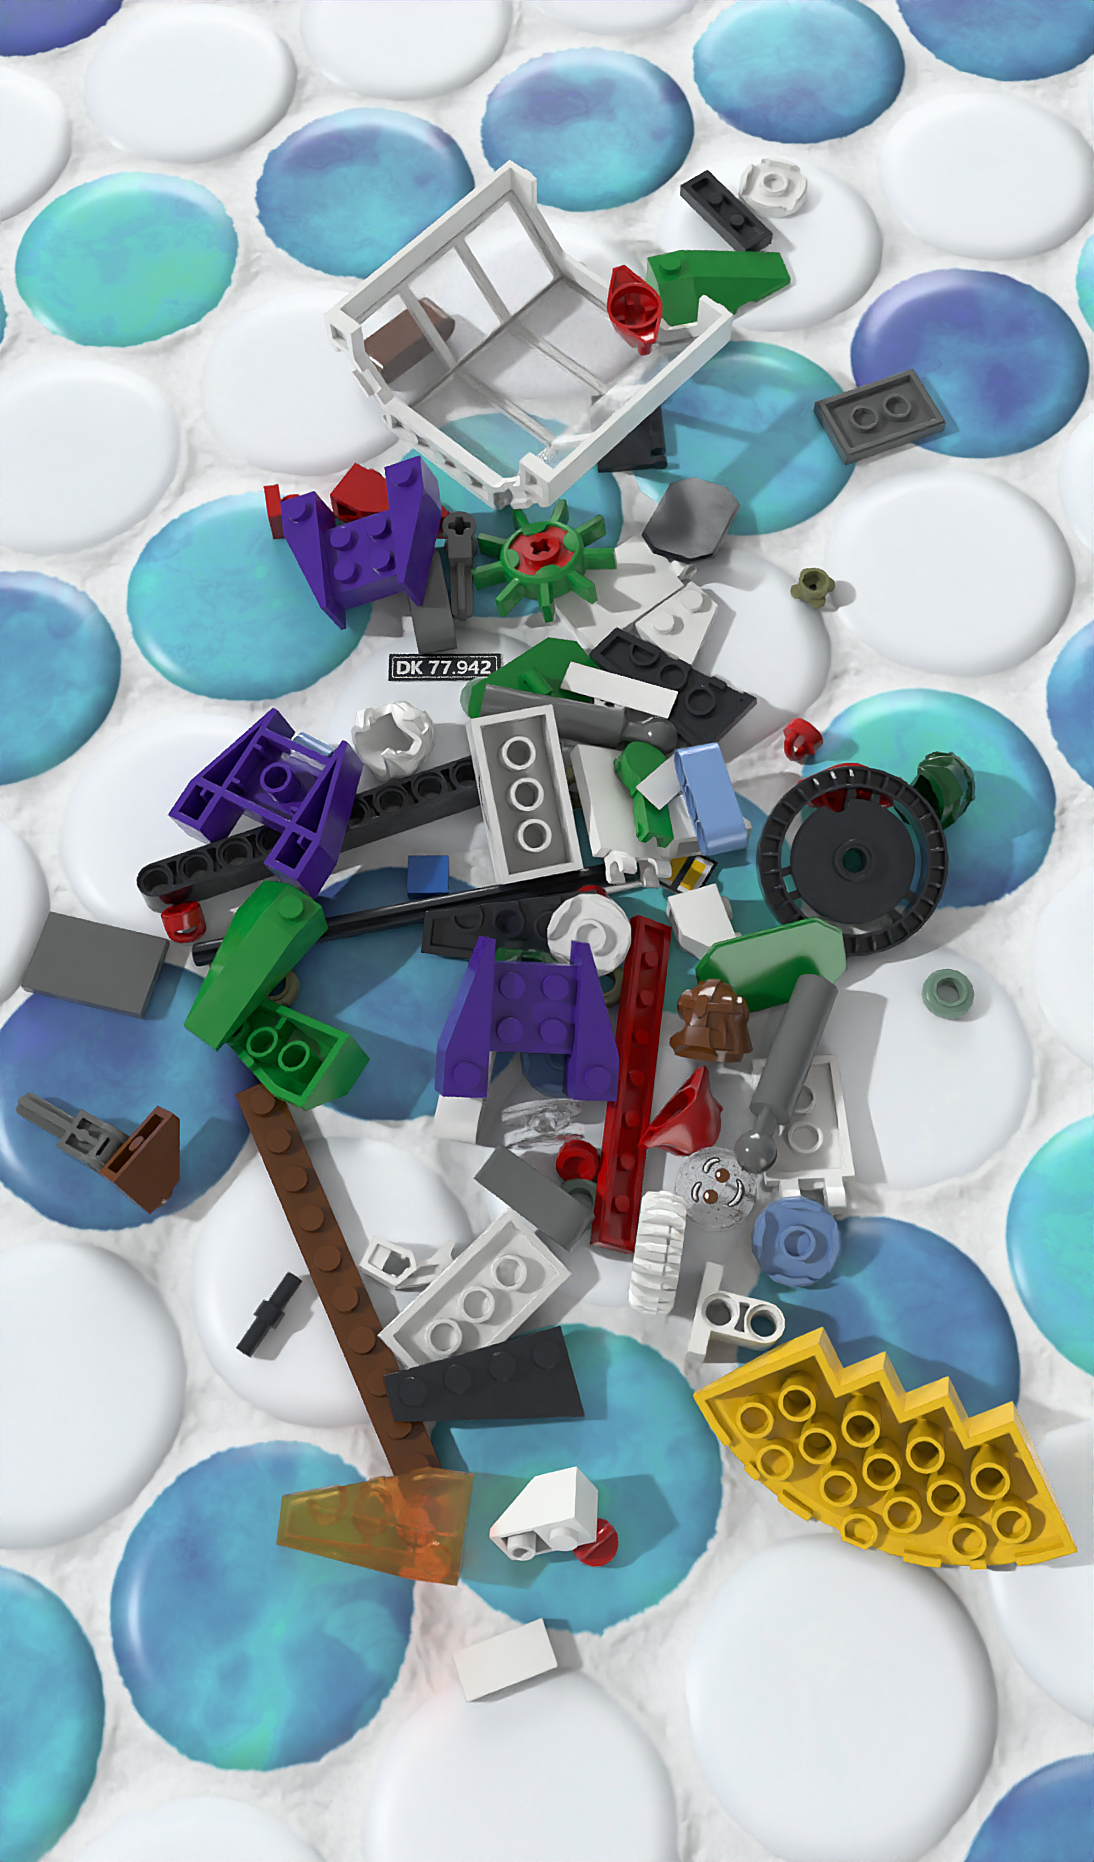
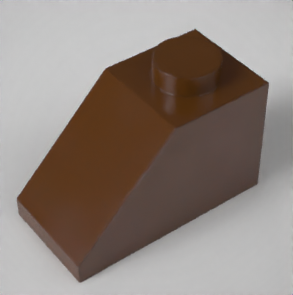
(148, 1162)

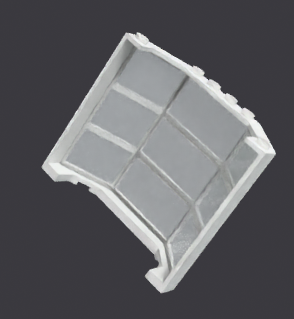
(504, 349)

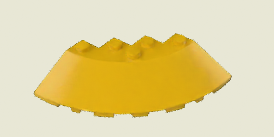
(888, 1461)

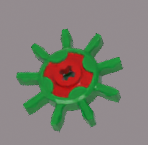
(544, 560)

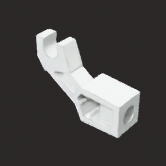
(420, 1272)

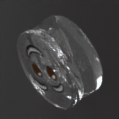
(545, 1123)
(715, 1190)

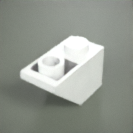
(700, 919)
(549, 1516)

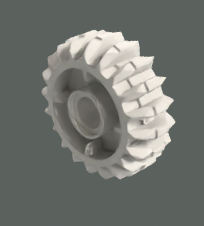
(657, 1252)

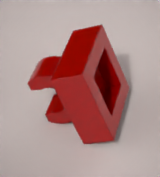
(273, 506)

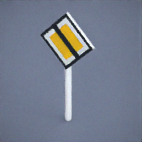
(687, 875)

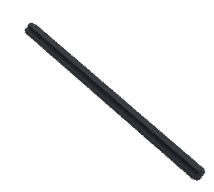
(414, 911)

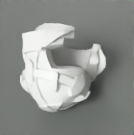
(393, 739)

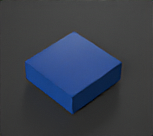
(427, 876)

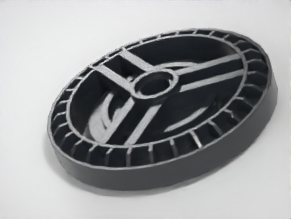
(879, 841)

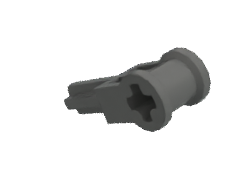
(460, 548)
(81, 1137)

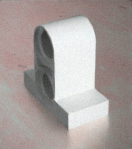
(741, 1312)

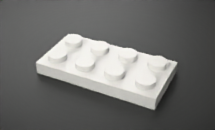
(478, 1295)

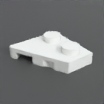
(679, 623)

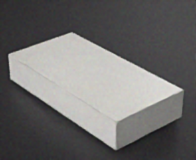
(504, 1660)

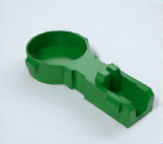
(632, 768)

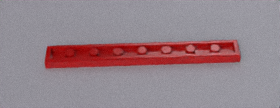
(629, 1117)

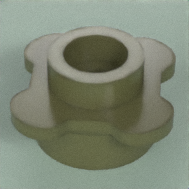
(813, 578)

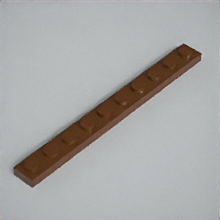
(333, 1274)

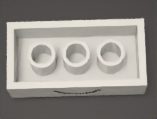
(524, 794)

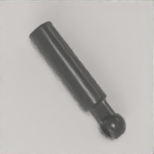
(582, 720)
(786, 1070)

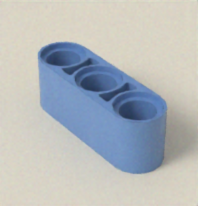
(710, 799)

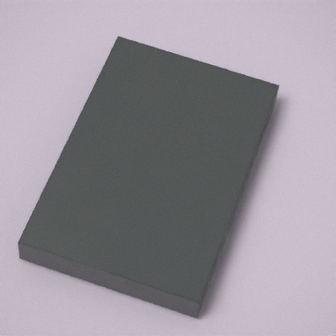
(879, 416)
(95, 965)

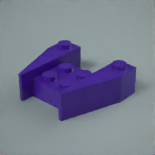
(372, 554)
(283, 789)
(529, 1011)

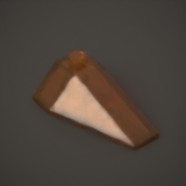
(391, 1524)

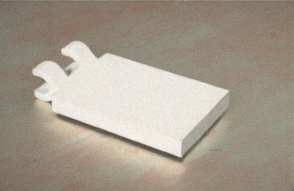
(623, 593)
(611, 820)
(816, 1143)

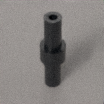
(269, 1314)

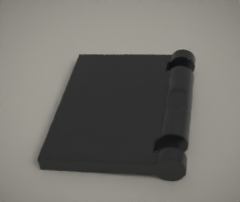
(637, 447)

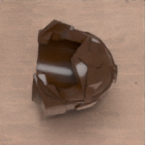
(714, 1024)

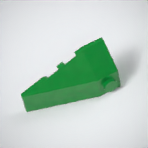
(723, 276)
(257, 952)
(298, 1055)

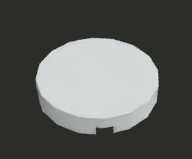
(773, 187)
(593, 921)

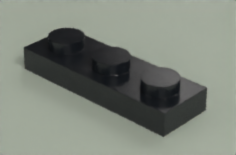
(725, 213)

